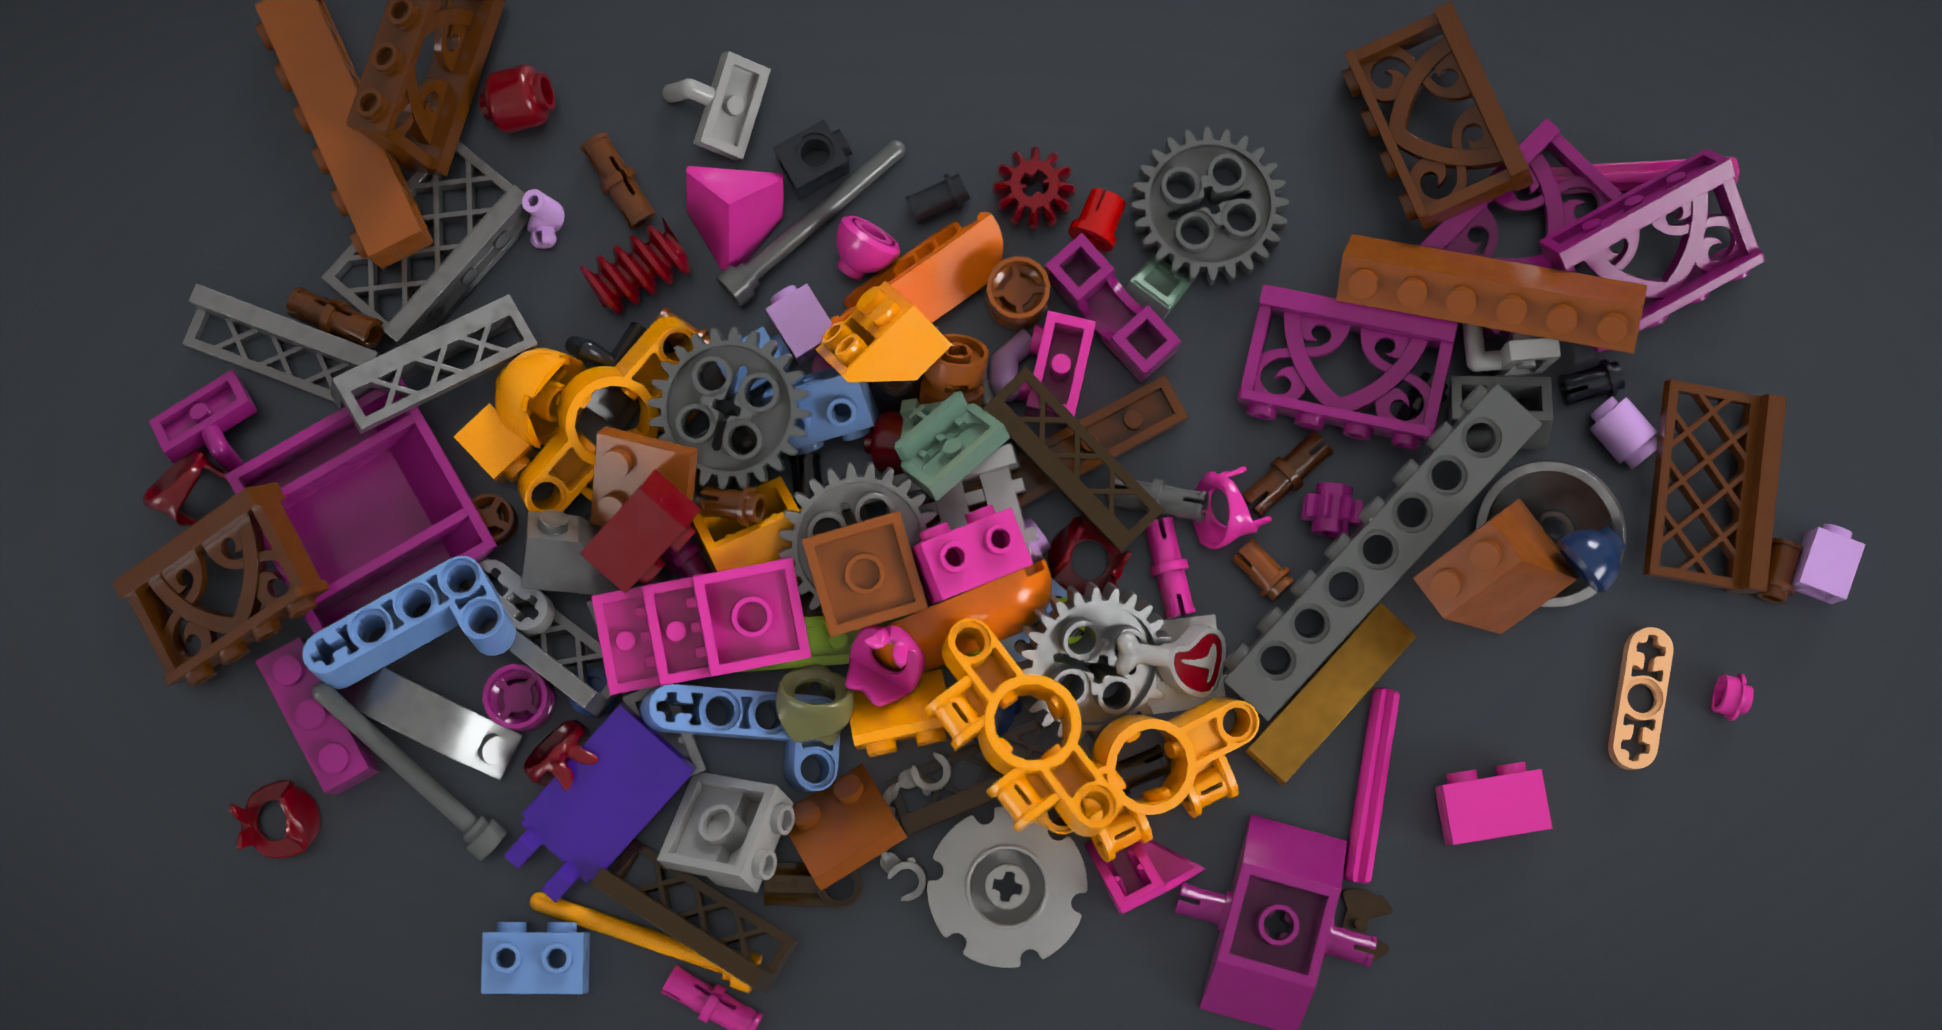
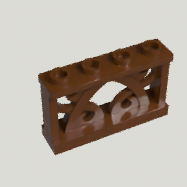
(440, 104)
(1494, 149)
(161, 580)

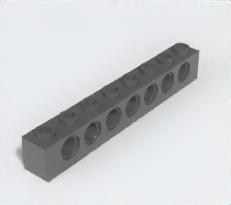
(1510, 429)

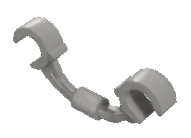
(909, 779)

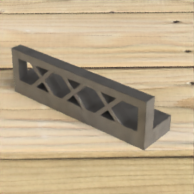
(279, 329)
(428, 353)
(556, 670)

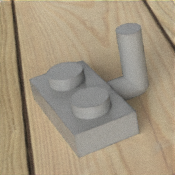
(729, 104)
(1516, 358)

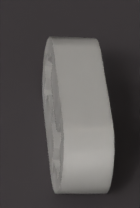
(532, 596)

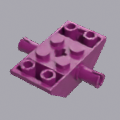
(1263, 976)

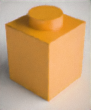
(495, 446)

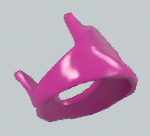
(1213, 533)
(873, 678)

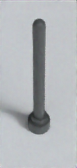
(743, 280)
(479, 833)

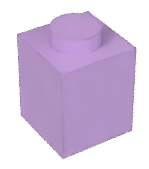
(798, 321)
(1827, 563)

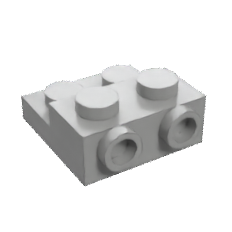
(728, 831)

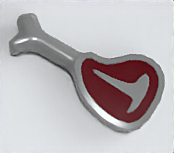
(1188, 665)

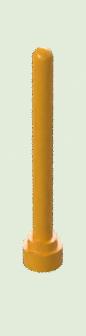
(631, 933)

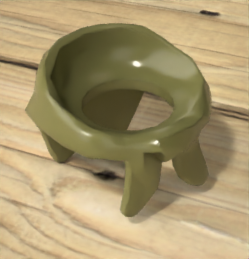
(808, 721)

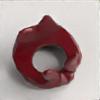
(176, 484)
(1062, 549)
(554, 752)
(301, 820)

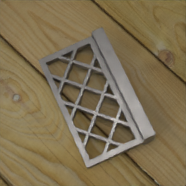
(456, 274)

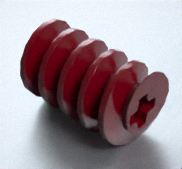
(637, 268)

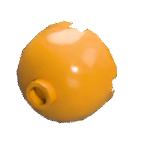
(531, 390)

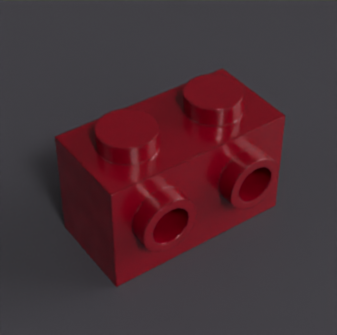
(640, 532)

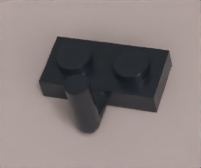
(610, 402)

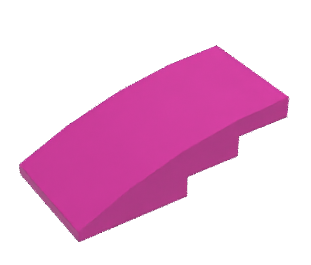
(701, 626)

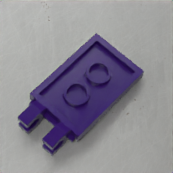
(605, 802)

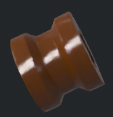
(488, 506)

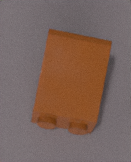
(1497, 572)

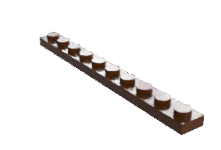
(1116, 427)

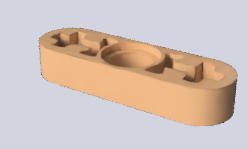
(1635, 660)

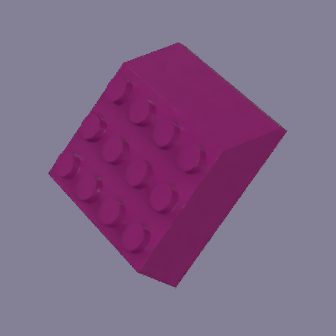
(369, 504)

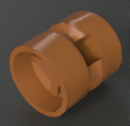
(1017, 293)
(957, 370)

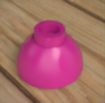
(864, 247)

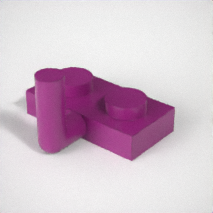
(204, 419)

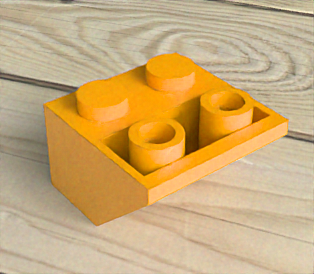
(883, 339)
(736, 546)
(882, 727)

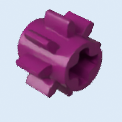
(1331, 509)

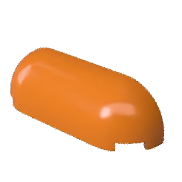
(941, 268)
(1000, 604)

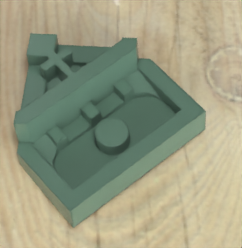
(945, 441)

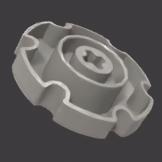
(1034, 919)

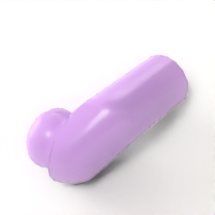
(545, 218)
(1006, 360)

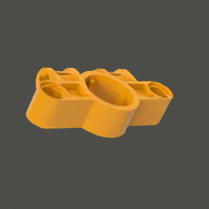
(570, 455)
(1197, 769)
(1029, 787)

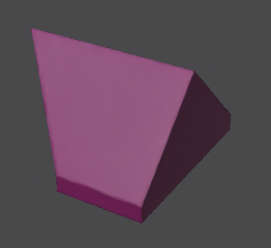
(734, 209)
(1141, 872)

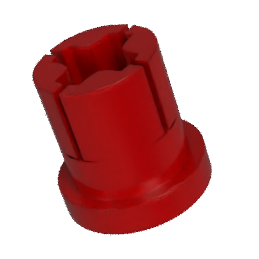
(1099, 219)

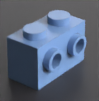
(836, 409)
(535, 961)

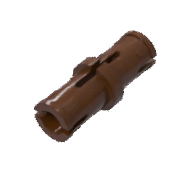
(618, 181)
(335, 317)
(1287, 474)

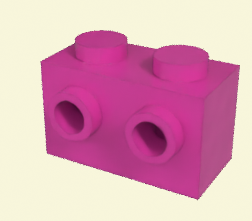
(1060, 362)
(970, 554)
(1494, 805)

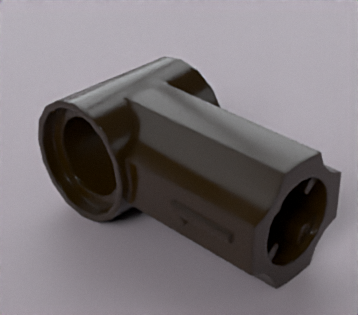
(795, 887)

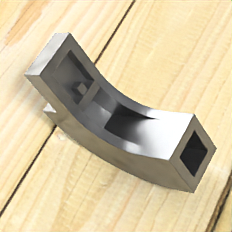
(434, 721)

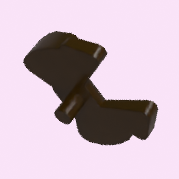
(1361, 907)

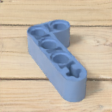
(407, 633)
(741, 723)

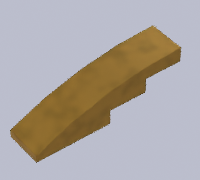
(1331, 694)

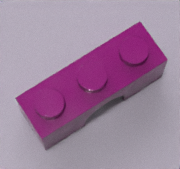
(1124, 326)
(330, 748)

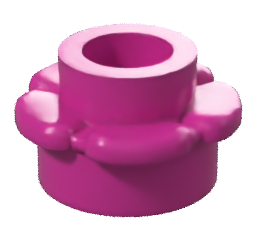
(1732, 696)

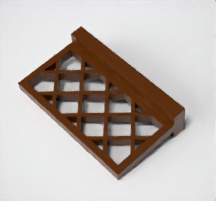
(1754, 486)

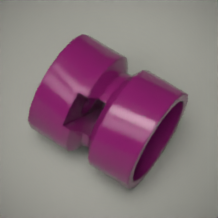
(519, 698)

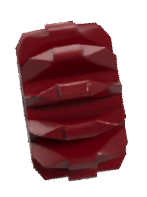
(1040, 204)

